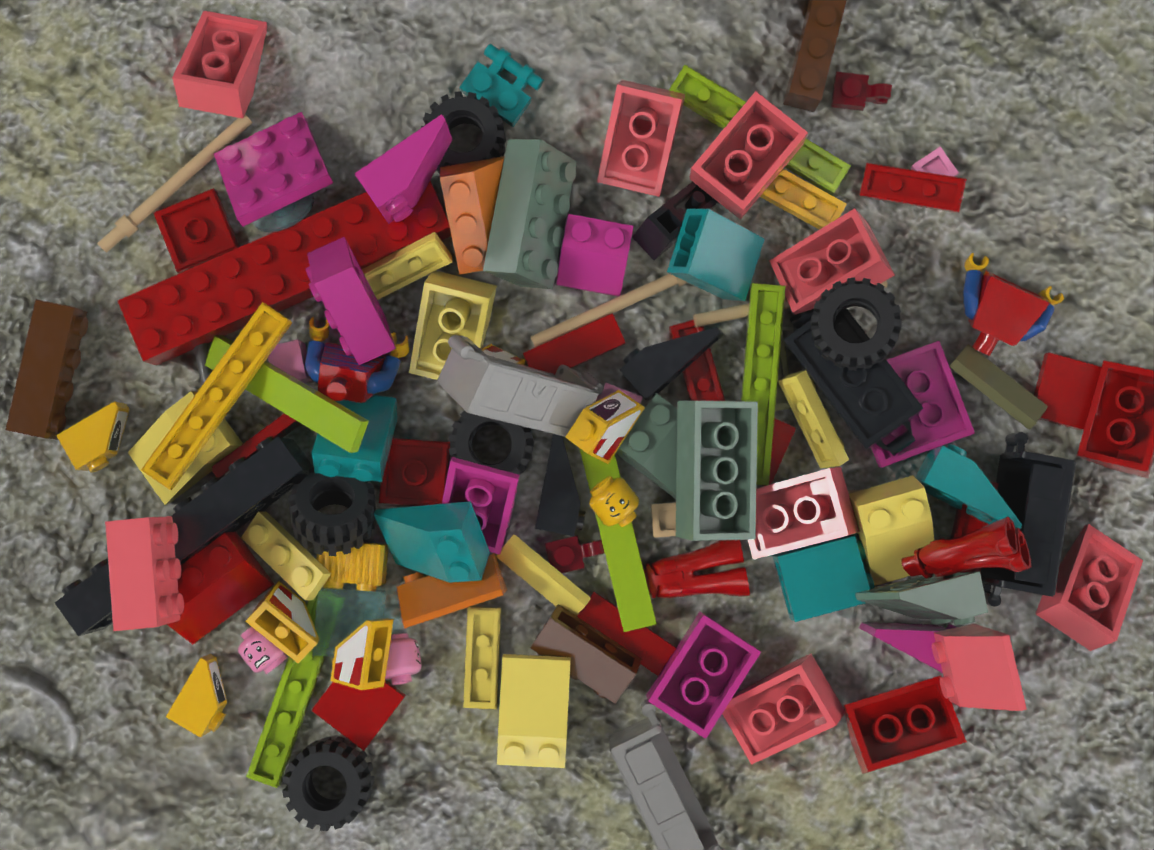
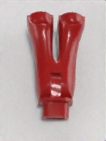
(988, 547)
(675, 577)

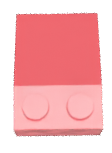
(220, 64)
(640, 137)
(828, 256)
(802, 513)
(1092, 590)
(978, 668)
(783, 709)

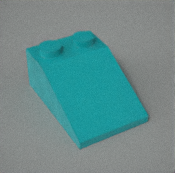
(958, 480)
(436, 540)

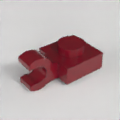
(852, 91)
(568, 553)

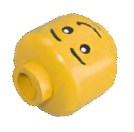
(614, 501)

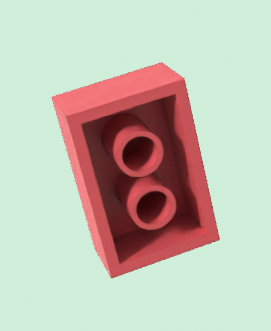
(748, 155)
(143, 572)

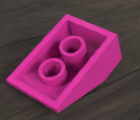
(403, 172)
(490, 493)
(909, 638)

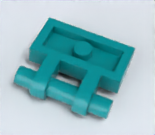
(506, 97)

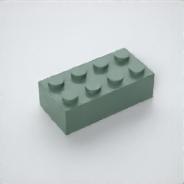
(530, 214)
(716, 470)

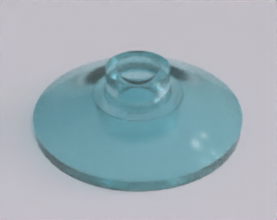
(285, 216)

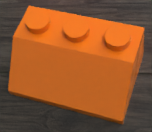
(470, 204)
(429, 598)

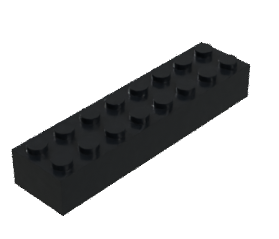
(220, 509)

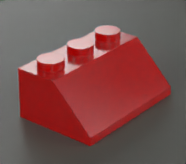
(1121, 420)
(217, 586)
(902, 725)

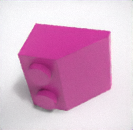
(594, 255)

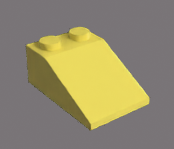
(449, 308)
(217, 447)
(892, 525)
(533, 711)

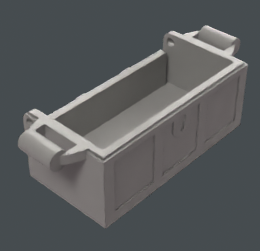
(515, 391)
(660, 786)

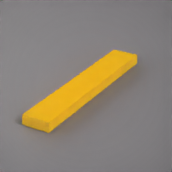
(216, 396)

